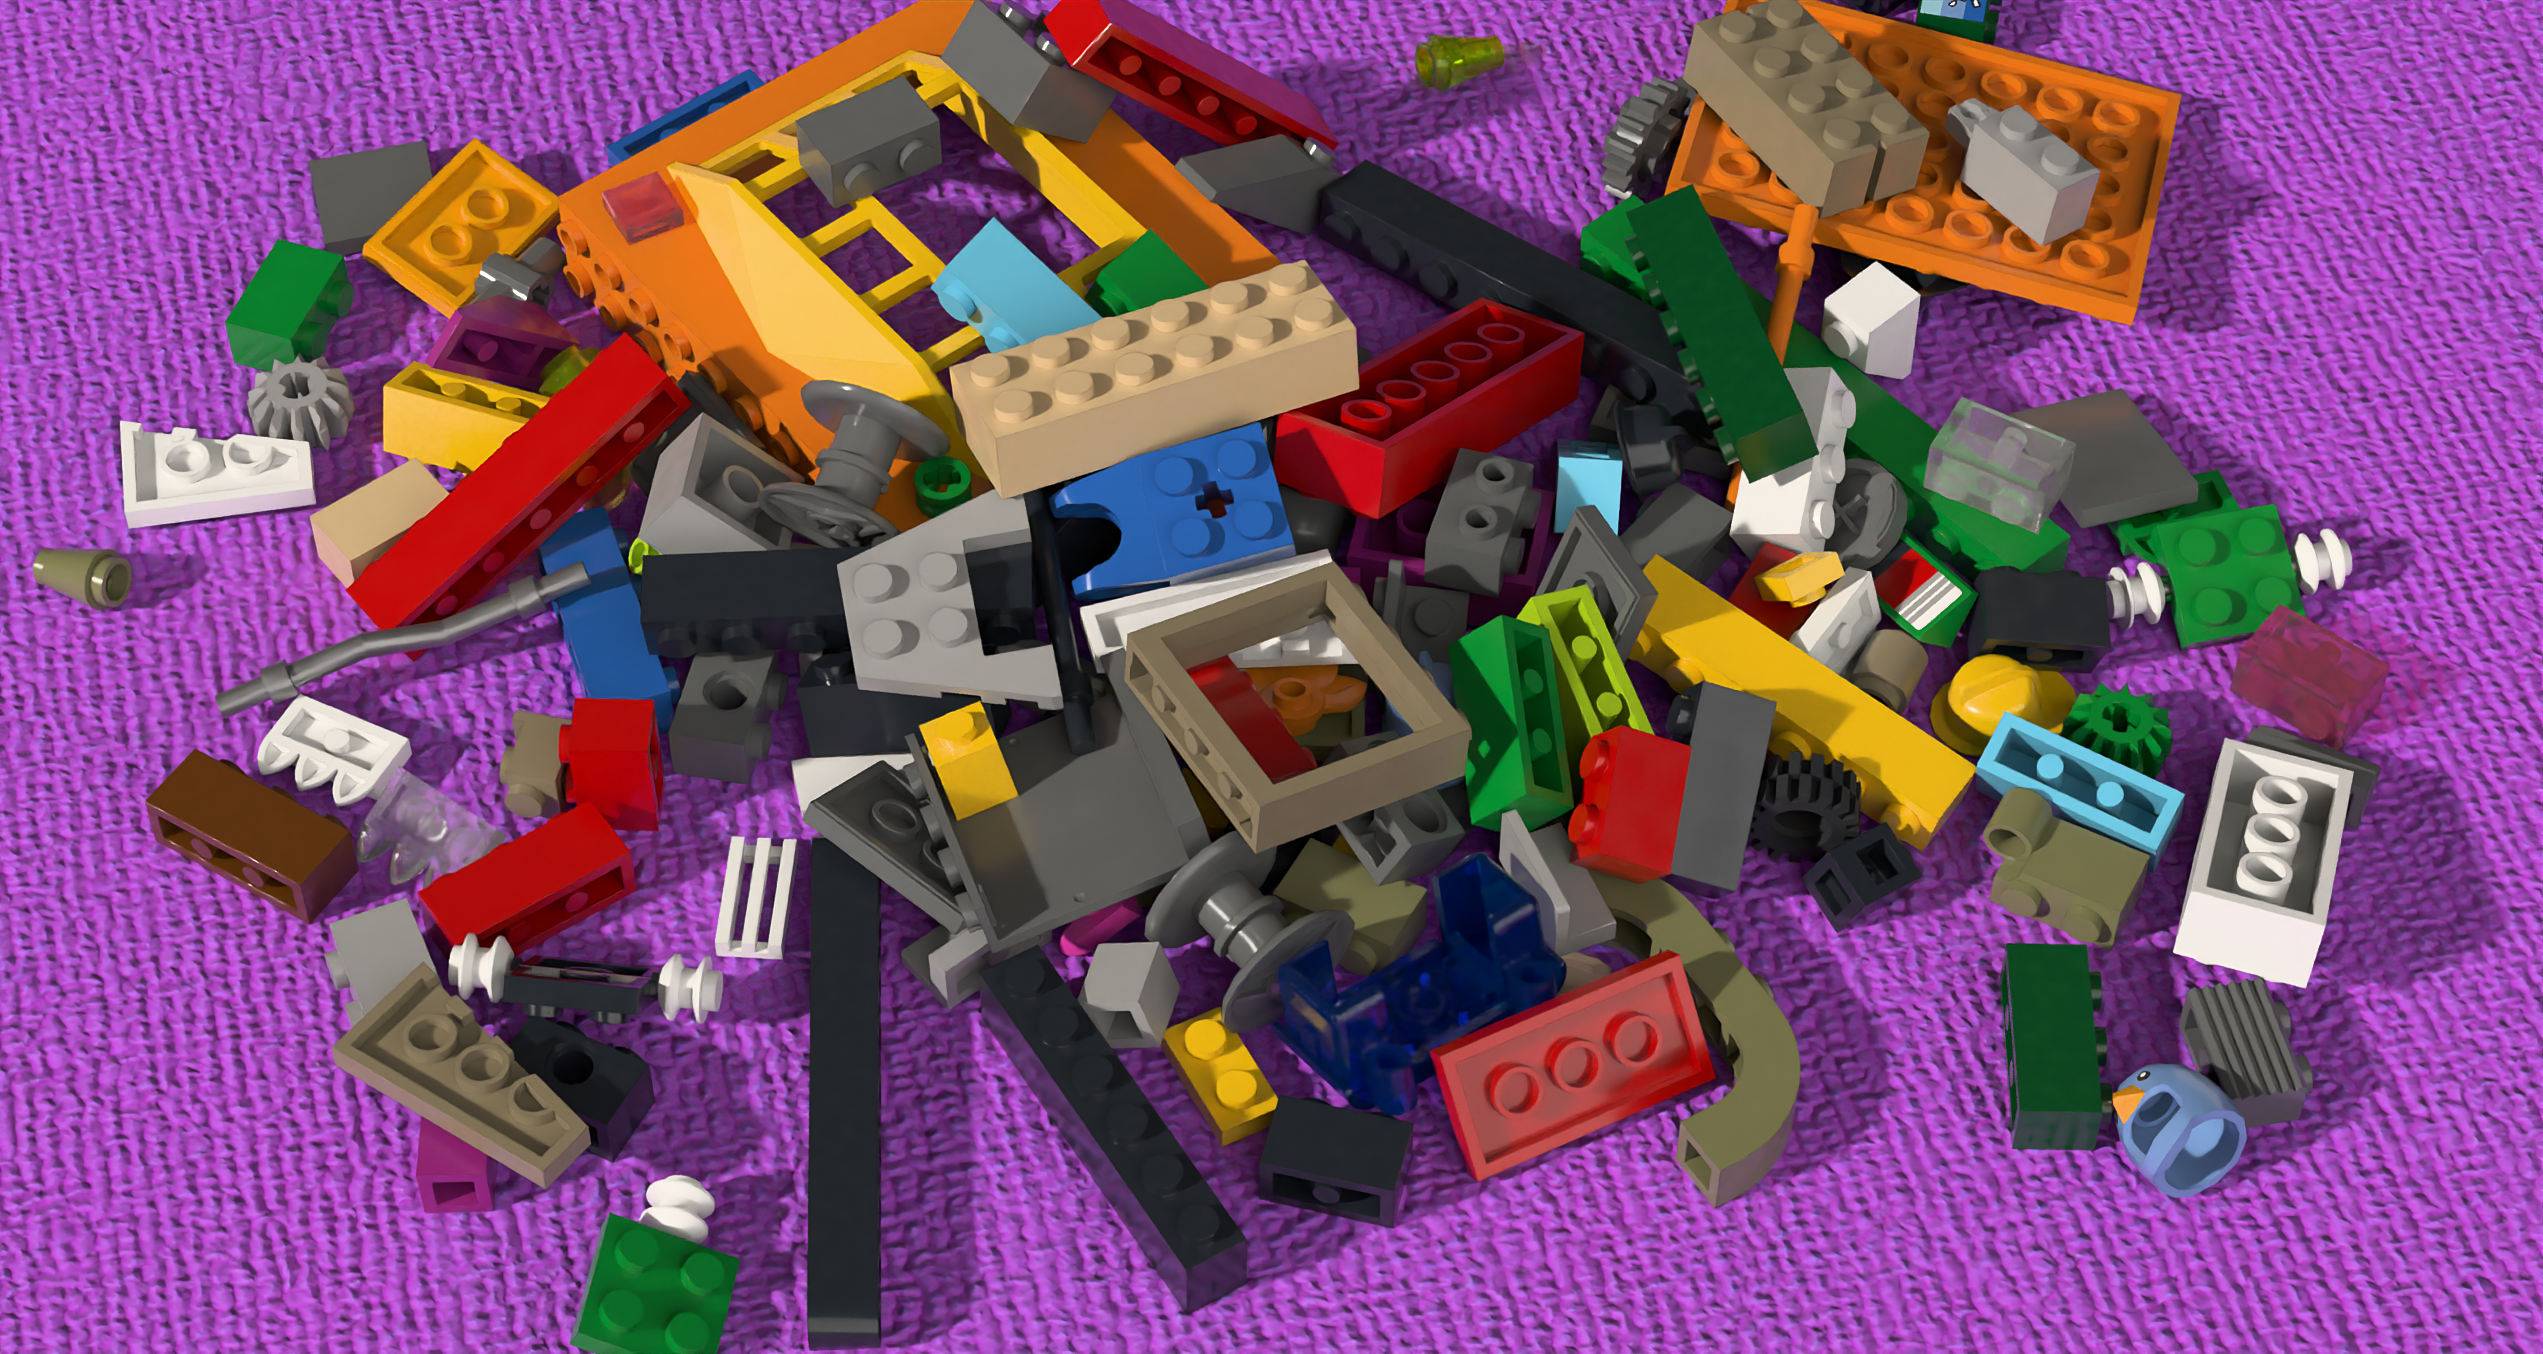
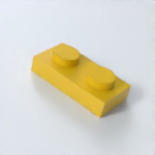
(1220, 1076)

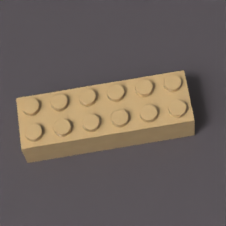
(1154, 378)

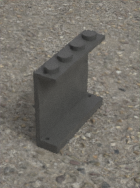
(1079, 829)

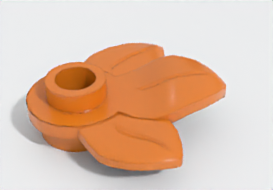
(1306, 693)

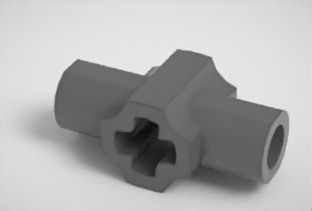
(522, 278)

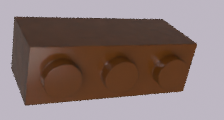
(253, 835)

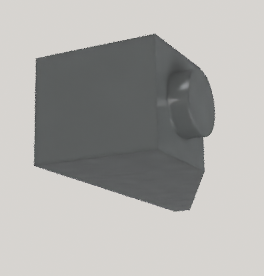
(1267, 179)

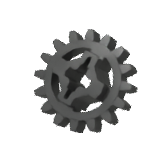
(1645, 139)

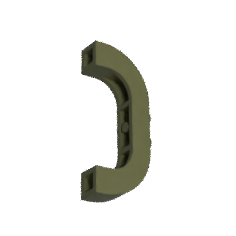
(1747, 1130)

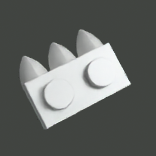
(335, 748)

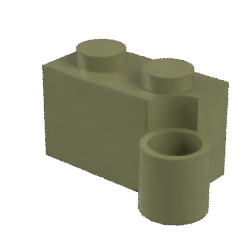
(2062, 870)

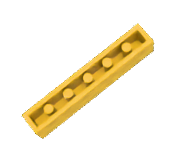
(1901, 769)

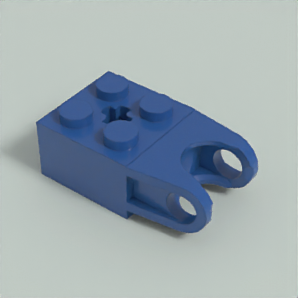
(1160, 516)

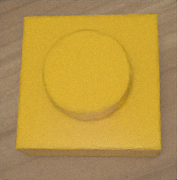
(1800, 578)

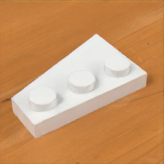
(203, 478)

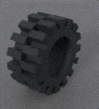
(1805, 807)

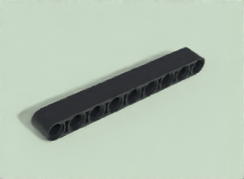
(844, 1104)

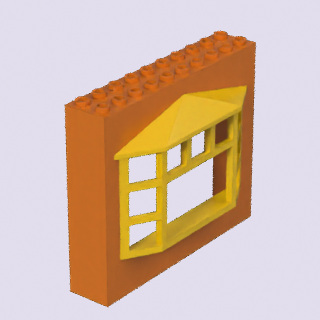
(767, 315)

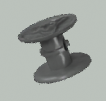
(855, 468)
(1222, 898)

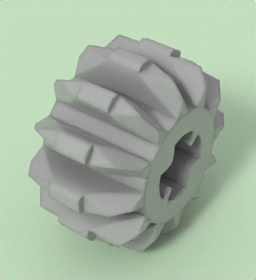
(301, 402)

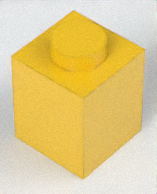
(968, 760)

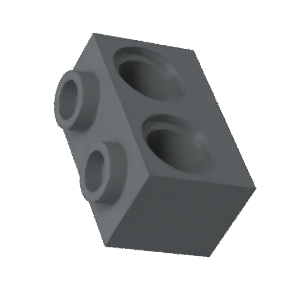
(1403, 836)

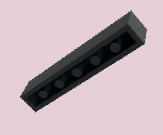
(796, 601)
(1113, 1130)

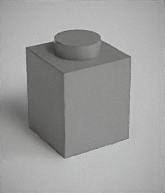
(1130, 993)

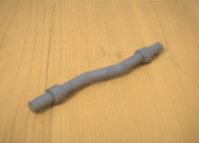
(283, 680)

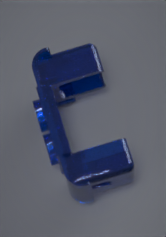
(1380, 1031)

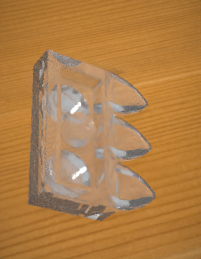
(425, 829)

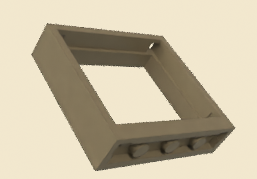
(1330, 794)

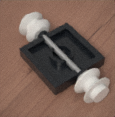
(604, 988)

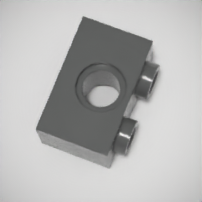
(726, 715)

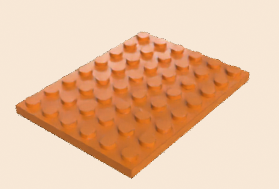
(1943, 222)

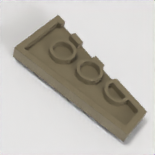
(449, 1070)

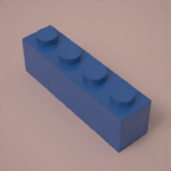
(603, 618)

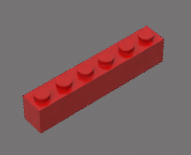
(1180, 74)
(522, 491)

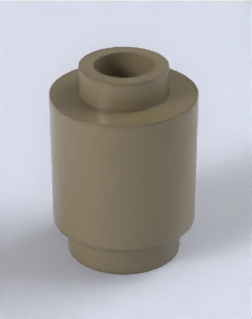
(1890, 668)

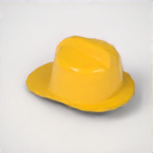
(1986, 687)

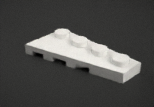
(1108, 622)

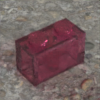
(2309, 677)

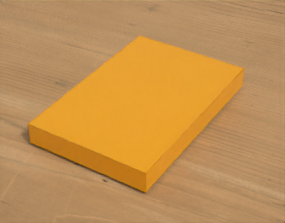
(457, 222)

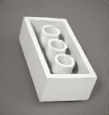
(2264, 863)

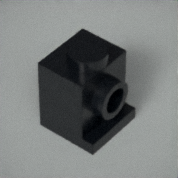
(1861, 876)

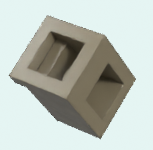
(533, 767)

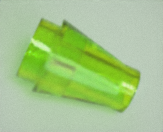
(1454, 59)

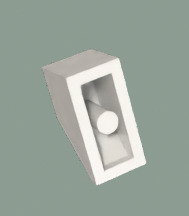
(1873, 322)

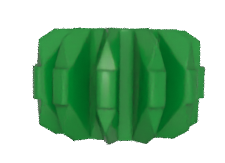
(2121, 728)

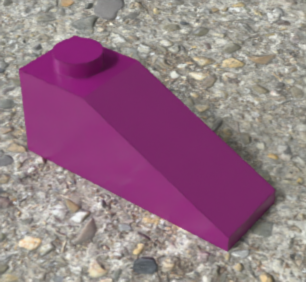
(500, 342)

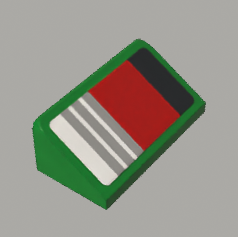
(1921, 592)

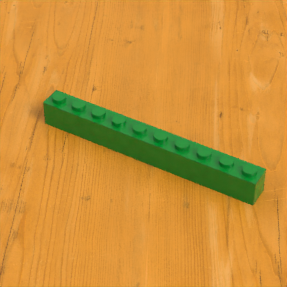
(1881, 430)

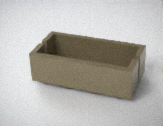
(1805, 106)

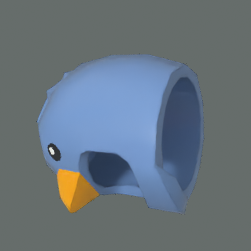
(2178, 1128)

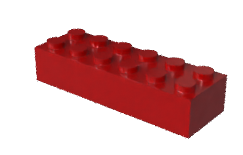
(1442, 390)

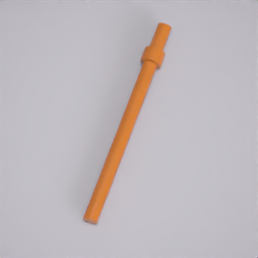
(1793, 267)

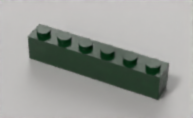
(1720, 335)

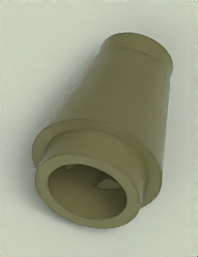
(86, 575)

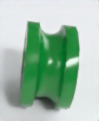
(936, 473)

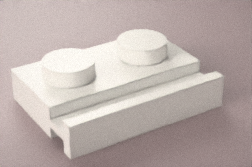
(1841, 623)

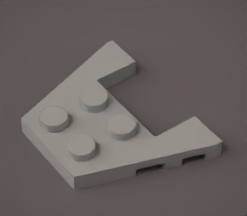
(917, 617)

